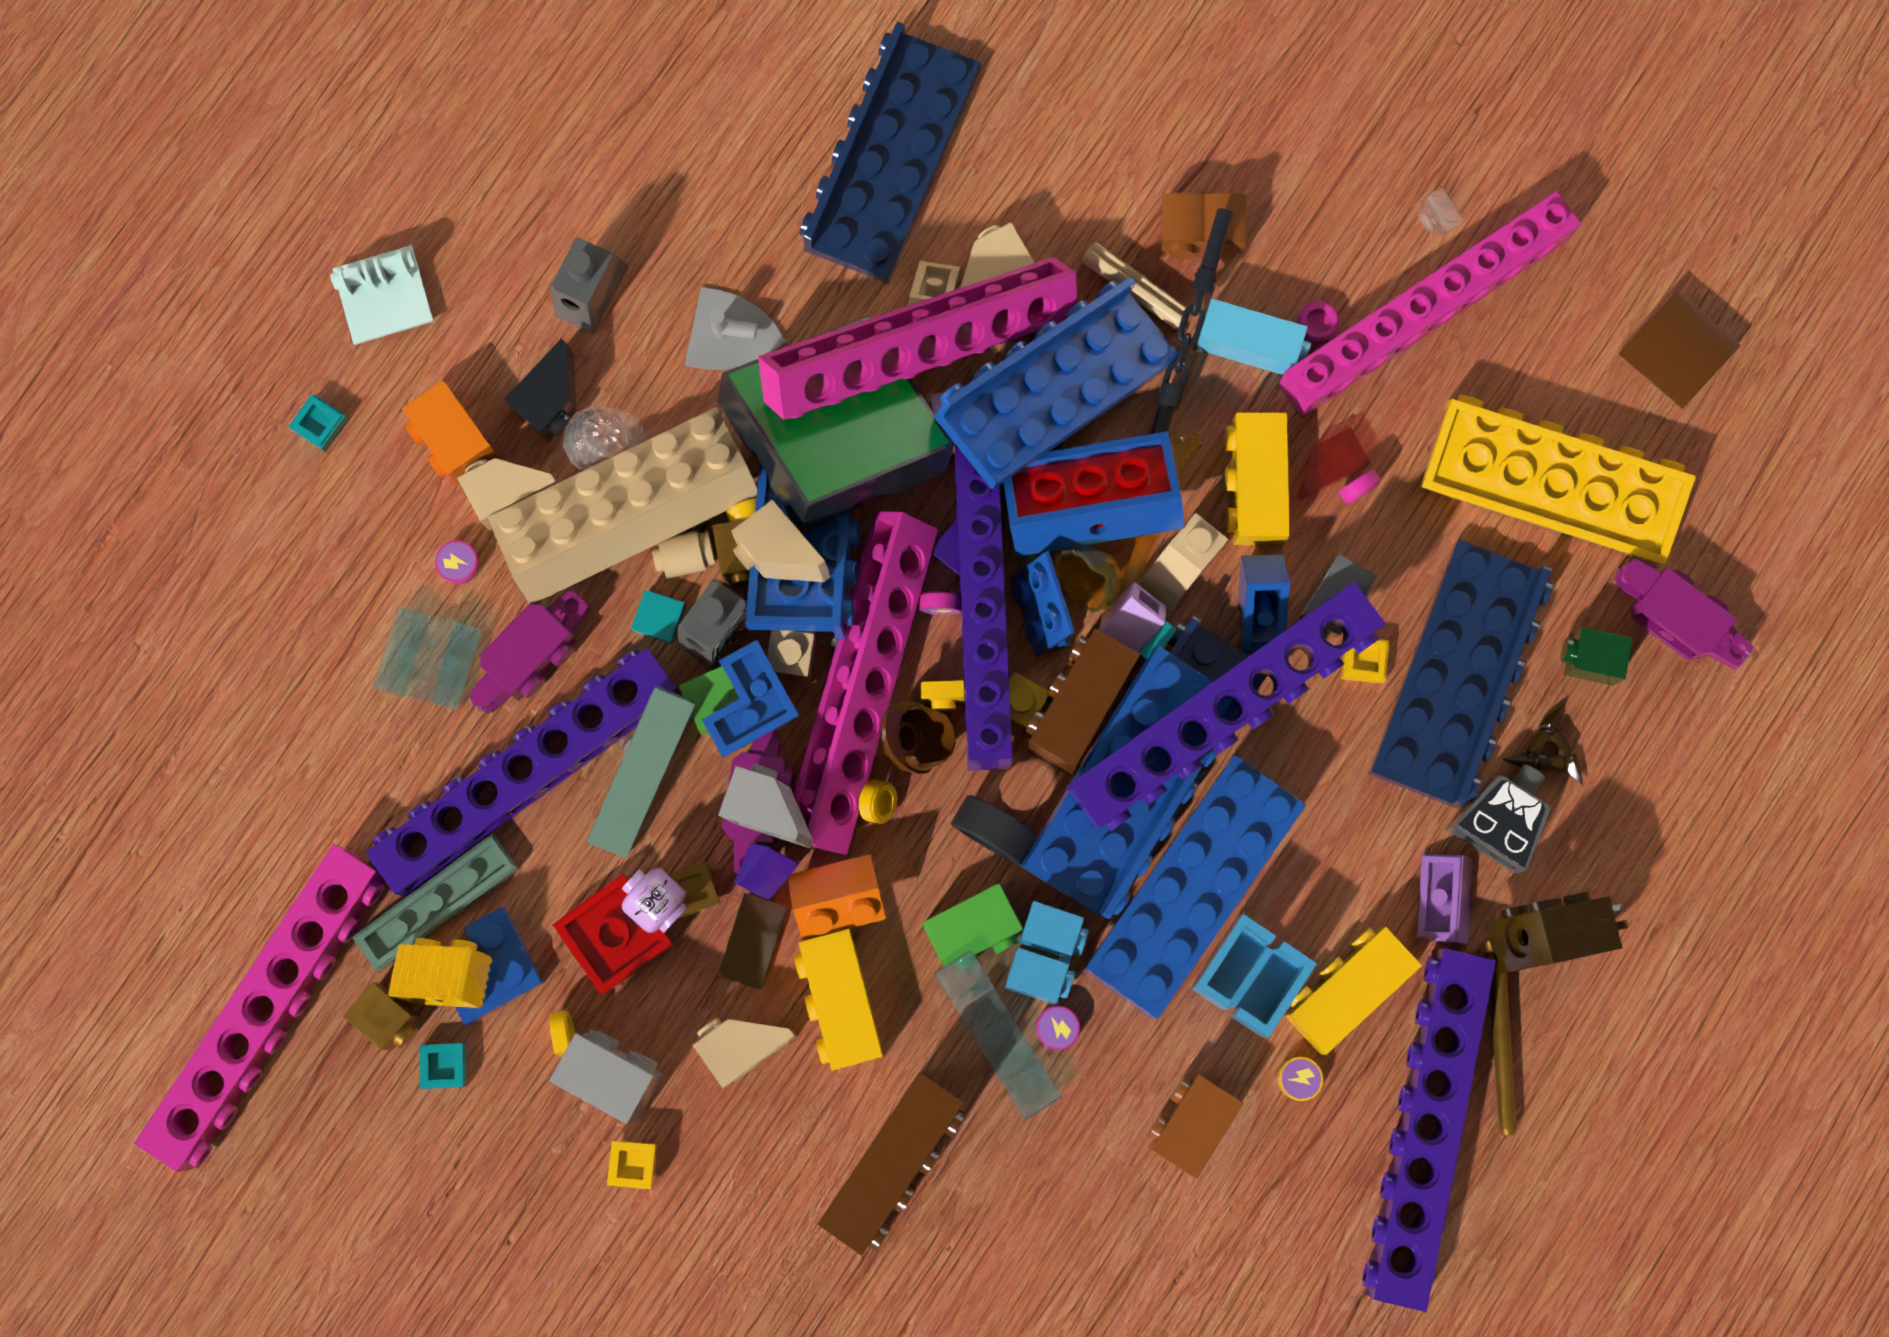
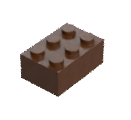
(1080, 700)

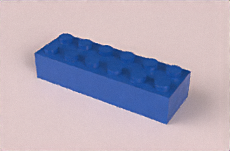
(1194, 887)

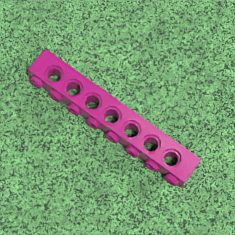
(1428, 304)
(916, 338)
(863, 677)
(165, 1132)

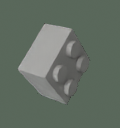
(608, 1077)

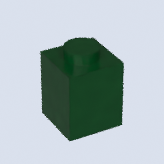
(1596, 656)

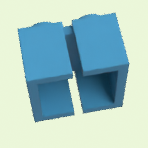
(1054, 933)
(1253, 976)

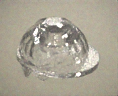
(599, 435)

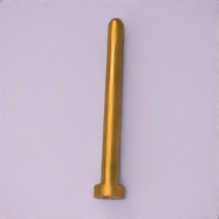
(1502, 1048)

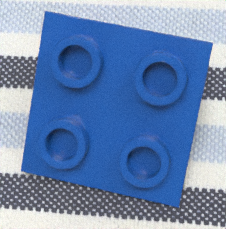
(1042, 605)

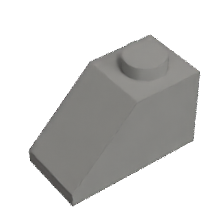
(764, 805)

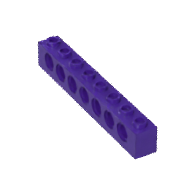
(1346, 609)
(983, 620)
(391, 848)
(1413, 1284)

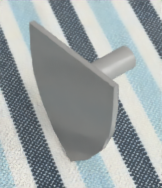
(729, 332)

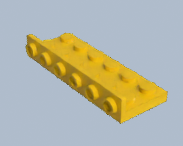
(1558, 479)

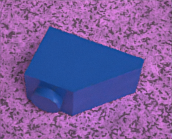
(1262, 600)

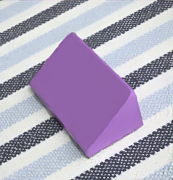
(1445, 898)

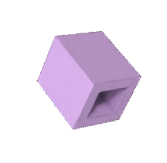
(1133, 617)

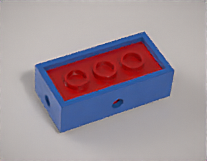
(1095, 494)

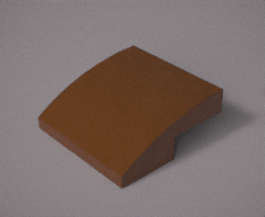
(1679, 350)

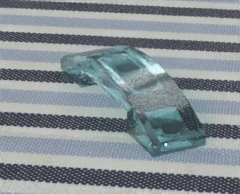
(997, 1035)

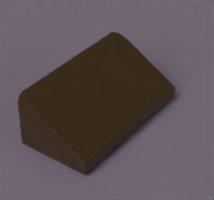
(752, 941)

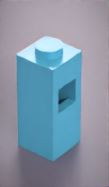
(1252, 337)

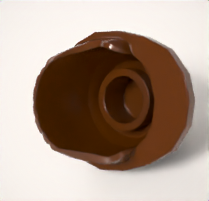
(916, 736)

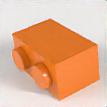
(447, 431)
(836, 897)

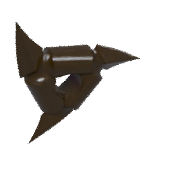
(1549, 733)

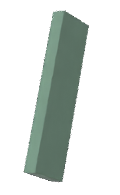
(640, 771)
(436, 902)

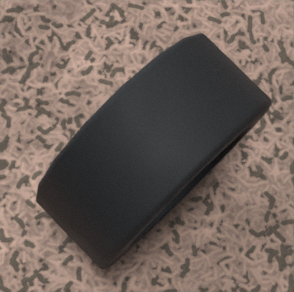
(994, 829)

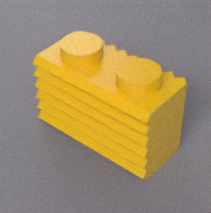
(440, 974)

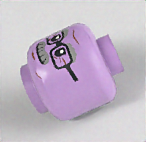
(653, 900)

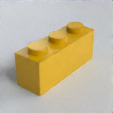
(1258, 479)
(1351, 989)
(838, 1000)

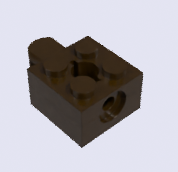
(1554, 931)

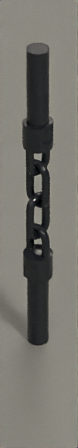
(1205, 277)

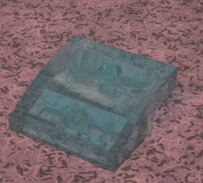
(427, 658)

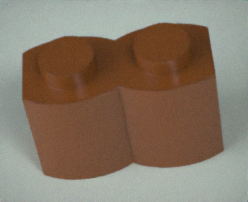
(1189, 220)

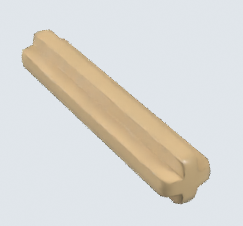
(1143, 292)

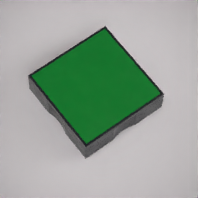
(840, 451)

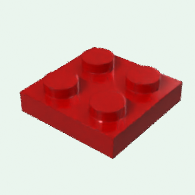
(607, 939)

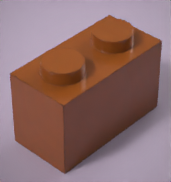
(1194, 1124)

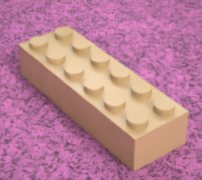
(622, 506)

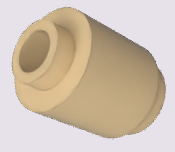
(684, 554)

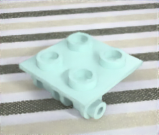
(382, 294)

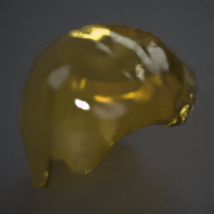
(1089, 576)

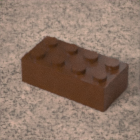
(891, 1163)

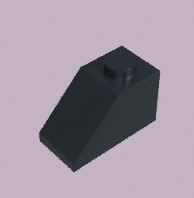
(547, 393)

